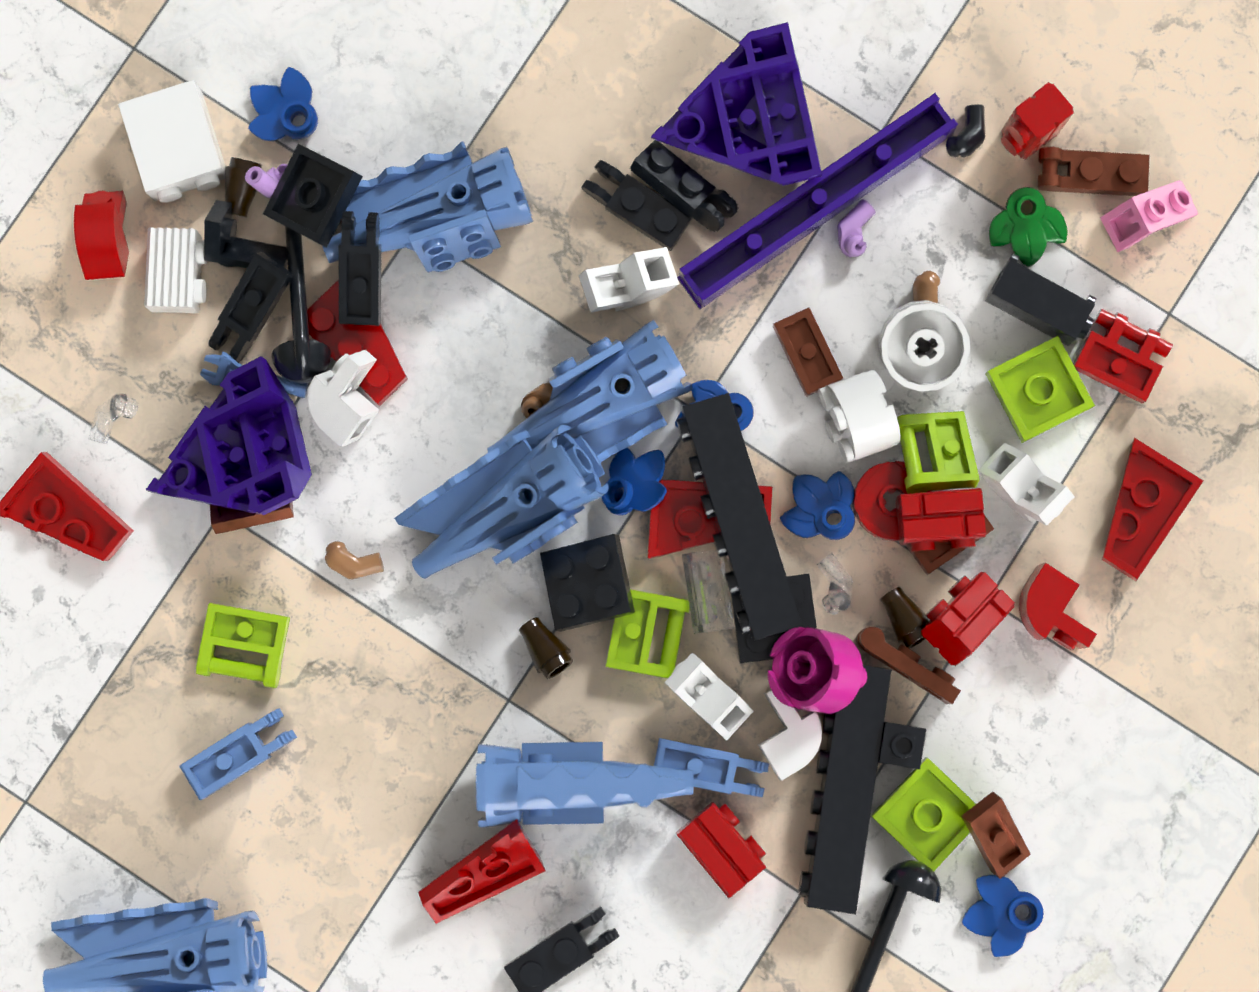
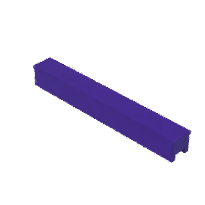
(816, 201)

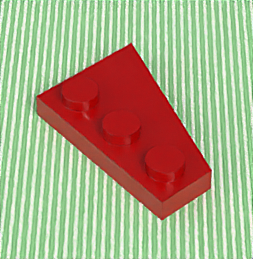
(324, 327)
(60, 506)
(1147, 508)
(681, 520)
(485, 872)

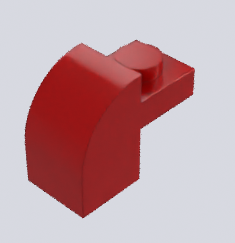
(100, 235)
(1043, 607)

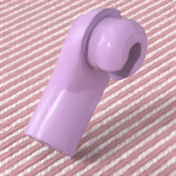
(264, 181)
(850, 229)

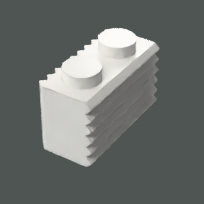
(174, 271)

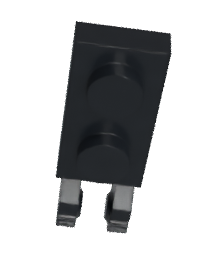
(683, 186)
(639, 206)
(360, 273)
(251, 304)
(558, 954)

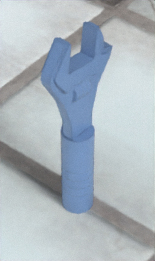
(227, 364)

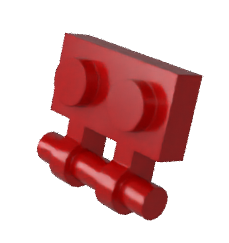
(1118, 366)

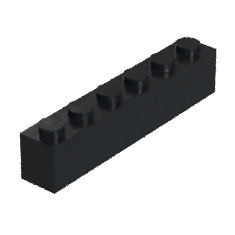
(740, 517)
(845, 798)

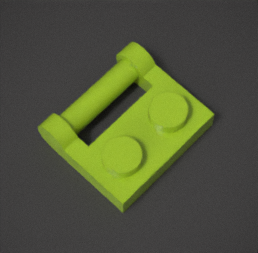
(948, 449)
(244, 631)
(634, 633)

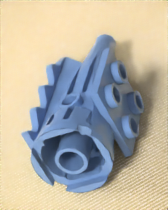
(441, 207)
(591, 406)
(507, 501)
(566, 783)
(161, 951)

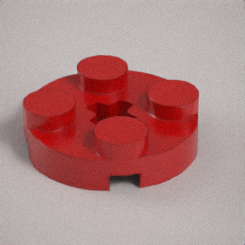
(869, 499)

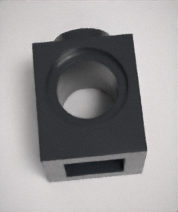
(902, 745)

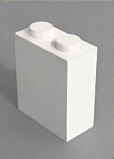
(173, 141)

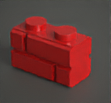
(1036, 121)
(941, 517)
(967, 618)
(722, 849)

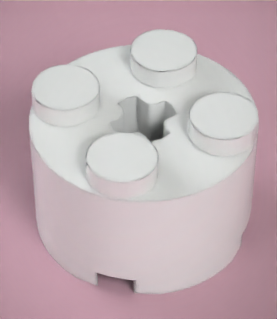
(860, 416)

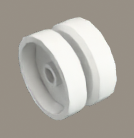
(938, 364)

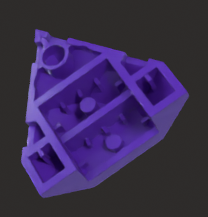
(751, 112)
(242, 448)

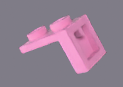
(1148, 214)

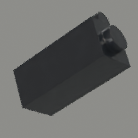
(1041, 302)

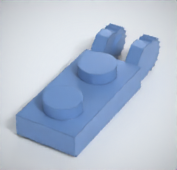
(233, 756)
(710, 767)

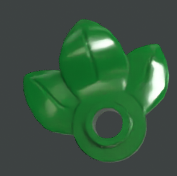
(1028, 232)

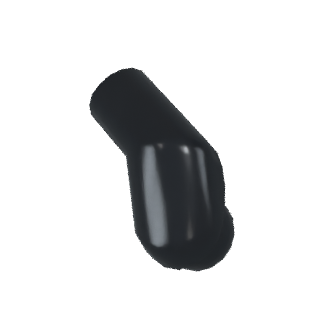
(971, 136)

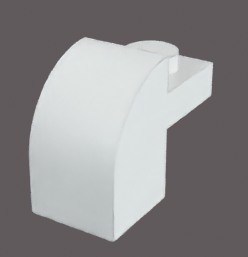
(631, 282)
(337, 404)
(1024, 486)
(708, 696)
(793, 745)

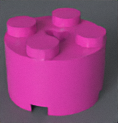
(816, 670)

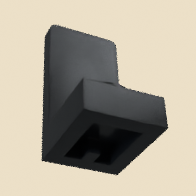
(230, 251)

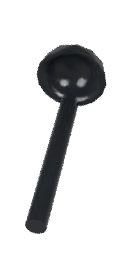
(301, 357)
(905, 877)

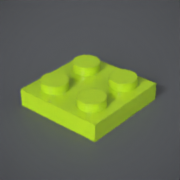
(1039, 389)
(926, 814)

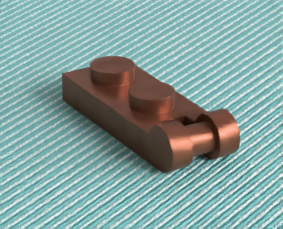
(1094, 172)
(906, 664)

